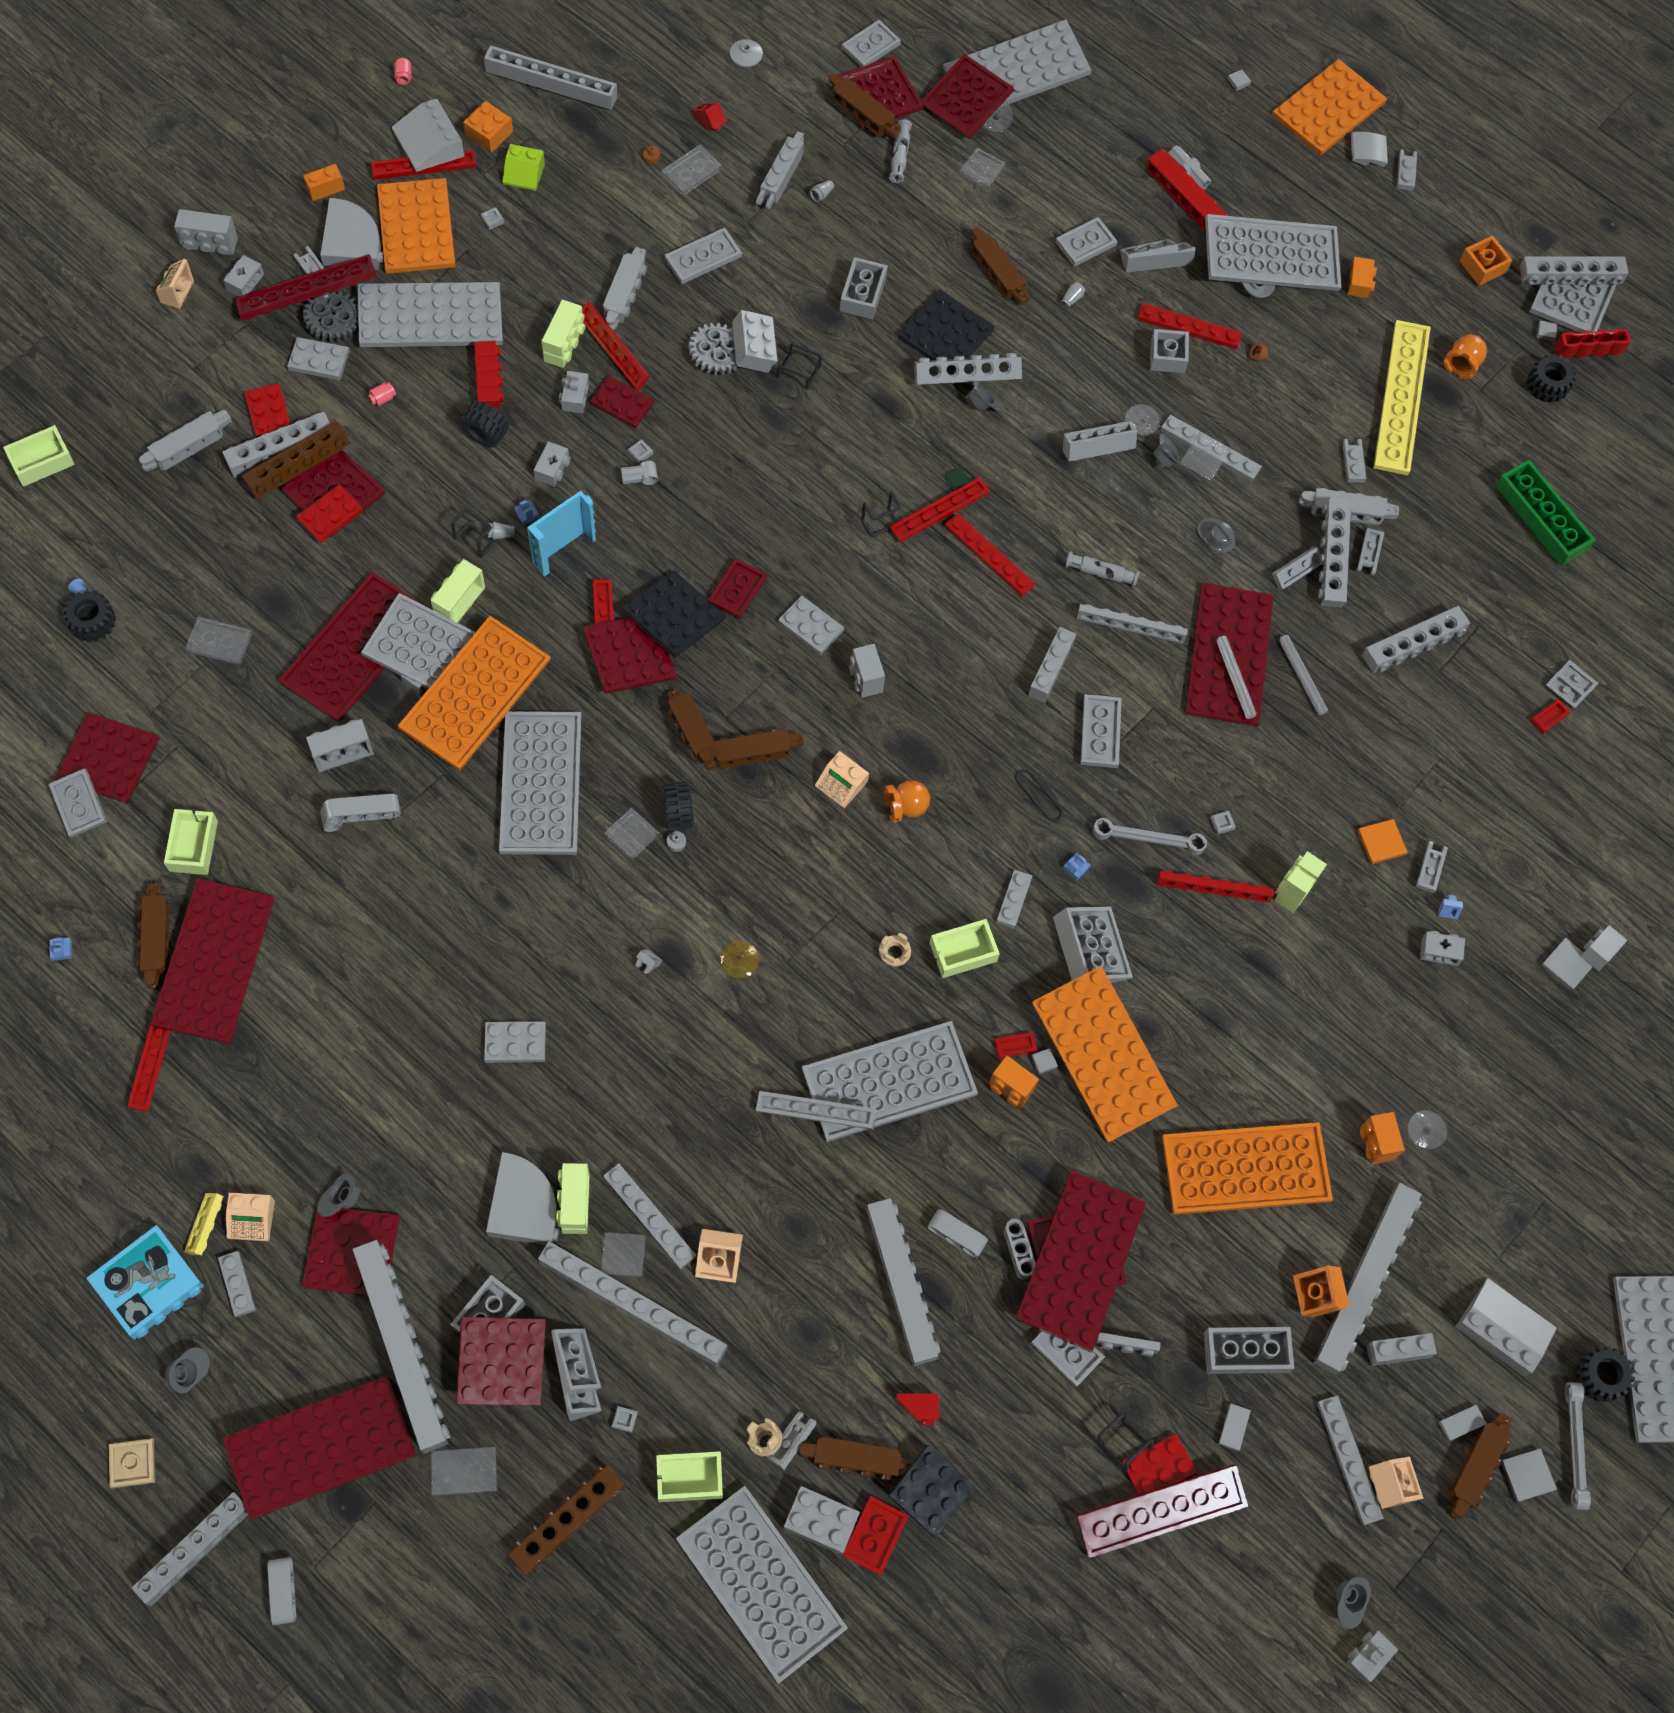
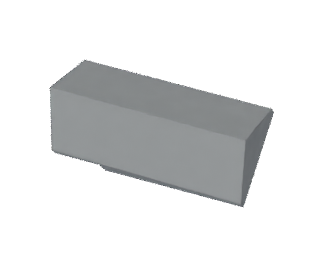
(1157, 255)
(577, 1372)

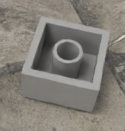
(1169, 351)
(867, 670)

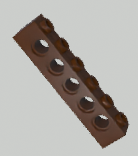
(296, 459)
(529, 1562)

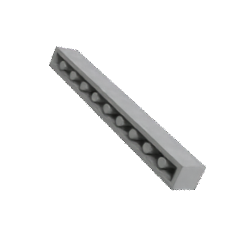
(1367, 1279)
(632, 1304)

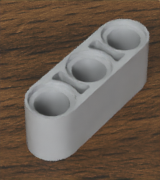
(957, 1233)
(1019, 1239)
(281, 1591)

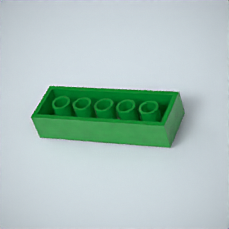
(1545, 513)

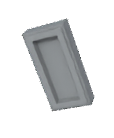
(1462, 1423)
(1234, 1427)

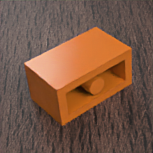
(324, 182)
(1361, 277)

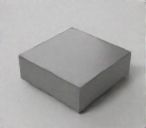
(1239, 80)
(492, 218)
(1547, 330)
(640, 451)
(1223, 822)
(1044, 1061)
(624, 1419)

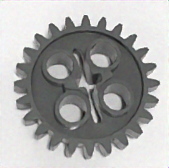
(323, 312)

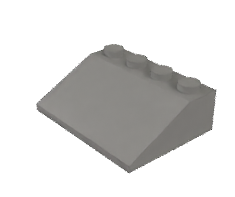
(428, 136)
(1091, 941)
(1506, 1328)

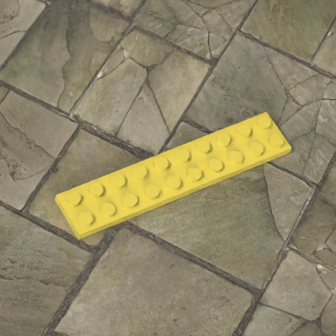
(1402, 398)

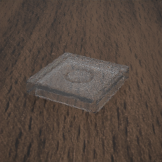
(982, 168)
(1205, 456)
(631, 833)
(623, 1254)

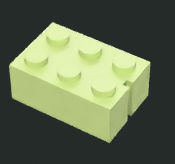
(563, 334)
(38, 455)
(458, 591)
(190, 842)
(1299, 881)
(964, 948)
(573, 1198)
(689, 1476)

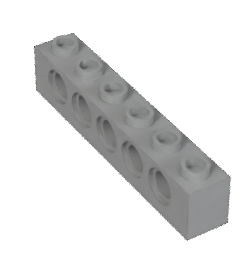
(1573, 270)
(1013, 369)
(268, 442)
(1342, 509)
(1453, 618)
(191, 1550)

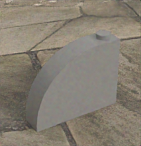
(349, 234)
(522, 1203)

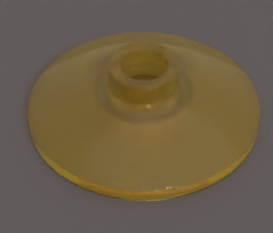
(743, 967)

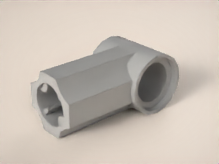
(644, 473)

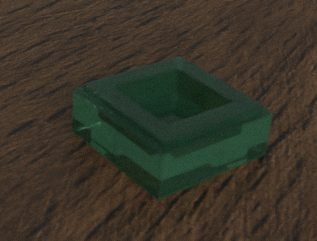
(957, 479)

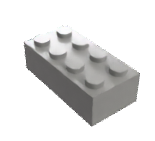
(1248, 1350)

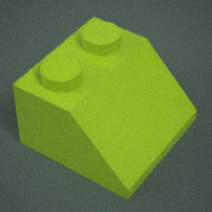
(523, 167)

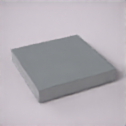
(1567, 964)
(1528, 1475)

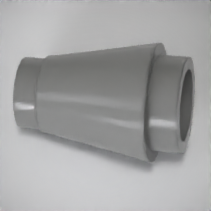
(820, 191)
(1073, 294)
(500, 531)

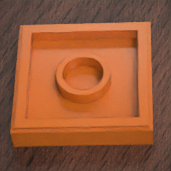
(1382, 841)

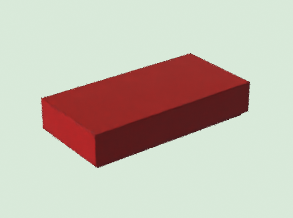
(1550, 716)
(1015, 1045)

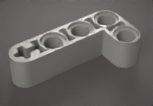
(356, 809)

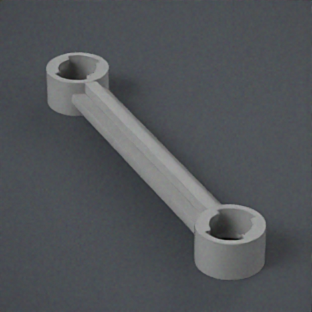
(1150, 836)
(1580, 1494)

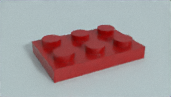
(267, 409)
(329, 513)
(1160, 1466)
(875, 1535)

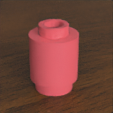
(402, 71)
(381, 394)

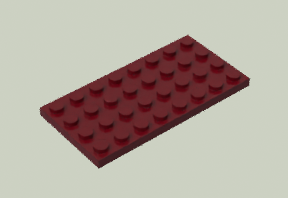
(1246, 623)
(331, 668)
(213, 961)
(1080, 1261)
(318, 1447)

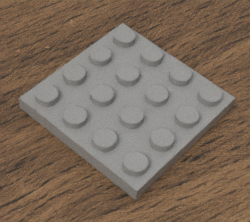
(1573, 305)

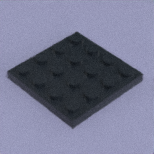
(945, 329)
(673, 613)

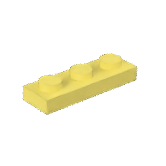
(203, 1224)

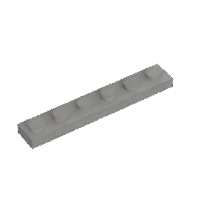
(1234, 461)
(1133, 624)
(816, 1110)
(649, 1216)
(1350, 1460)

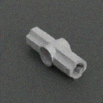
(1190, 166)

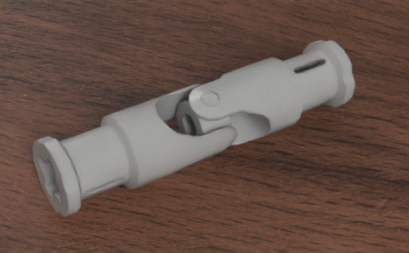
(900, 150)
(1095, 567)

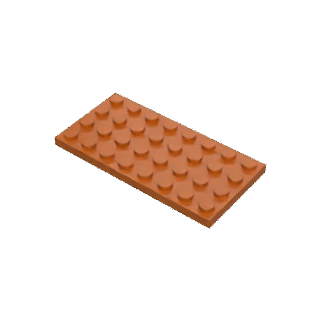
(474, 693)
(1104, 1054)
(1246, 1168)

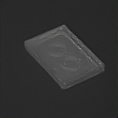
(691, 169)
(218, 640)
(464, 1471)

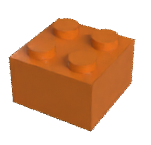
(488, 126)
(1485, 260)
(1013, 1082)
(1382, 1138)
(1321, 1291)

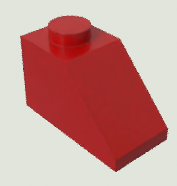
(710, 115)
(921, 1407)

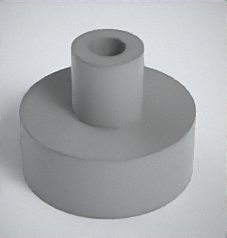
(676, 841)

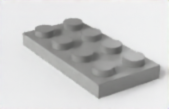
(703, 255)
(1101, 731)

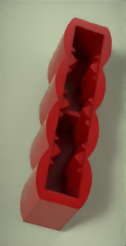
(1593, 343)
(488, 373)

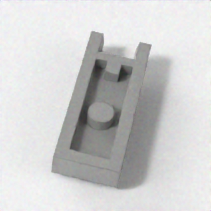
(1406, 171)
(309, 261)
(1354, 461)
(1370, 550)
(1431, 868)
(792, 1439)

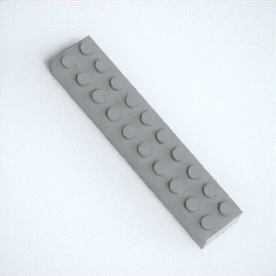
(402, 1350)

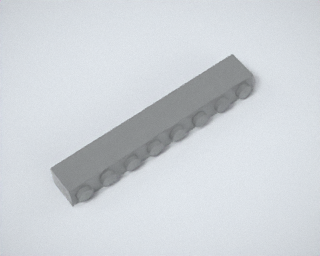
(550, 77)
(902, 1283)

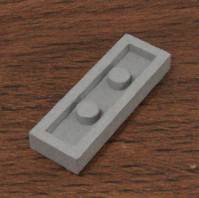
(1297, 568)
(1014, 899)
(237, 1284)
(1128, 1344)

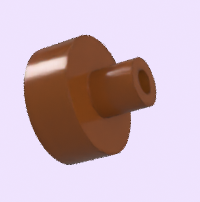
(651, 155)
(1258, 352)

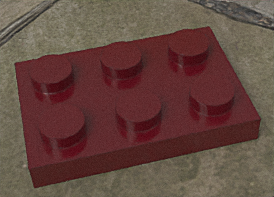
(622, 402)
(738, 588)

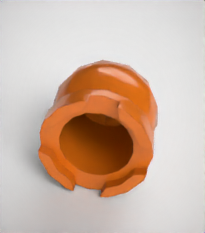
(1466, 356)
(908, 800)

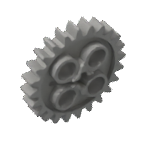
(716, 348)

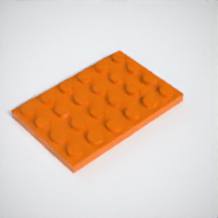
(1329, 107)
(416, 225)

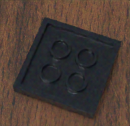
(931, 1490)

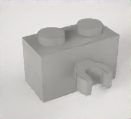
(574, 392)
(1371, 1656)

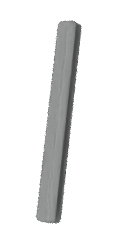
(1303, 675)
(1236, 677)

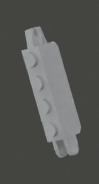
(781, 170)
(624, 287)
(185, 441)
(1363, 507)

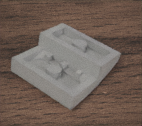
(1369, 148)
(1572, 684)

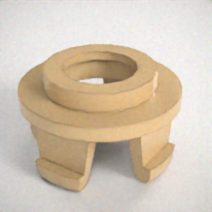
(899, 941)
(756, 1432)

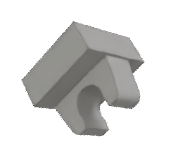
(648, 958)

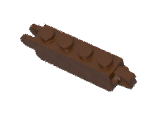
(863, 107)
(998, 266)
(694, 729)
(756, 748)
(154, 936)
(856, 1457)
(1478, 1465)

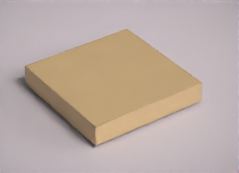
(131, 1463)

